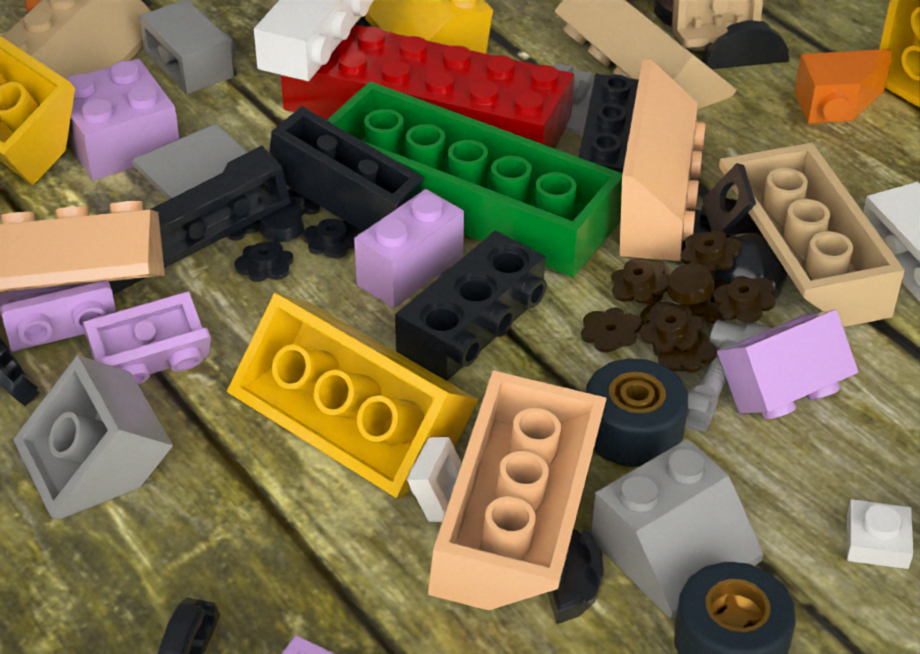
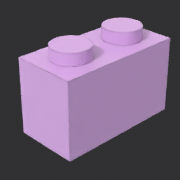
(409, 248)
(788, 363)

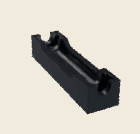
(218, 207)

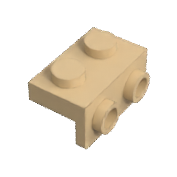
(703, 21)

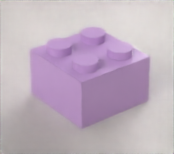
(118, 118)

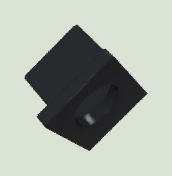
(730, 214)

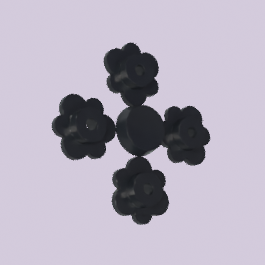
(285, 224)

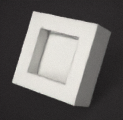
(435, 476)
(879, 534)

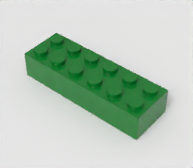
(497, 177)

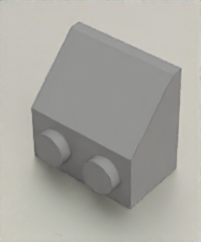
(91, 438)
(672, 523)

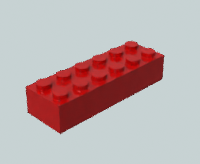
(482, 86)

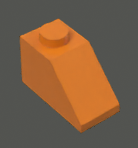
(840, 83)

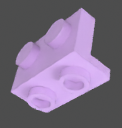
(52, 313)
(150, 337)

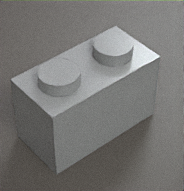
(187, 46)

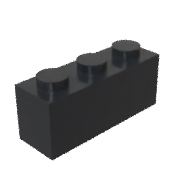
(340, 170)

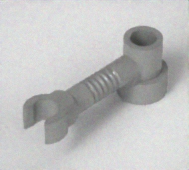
(704, 397)

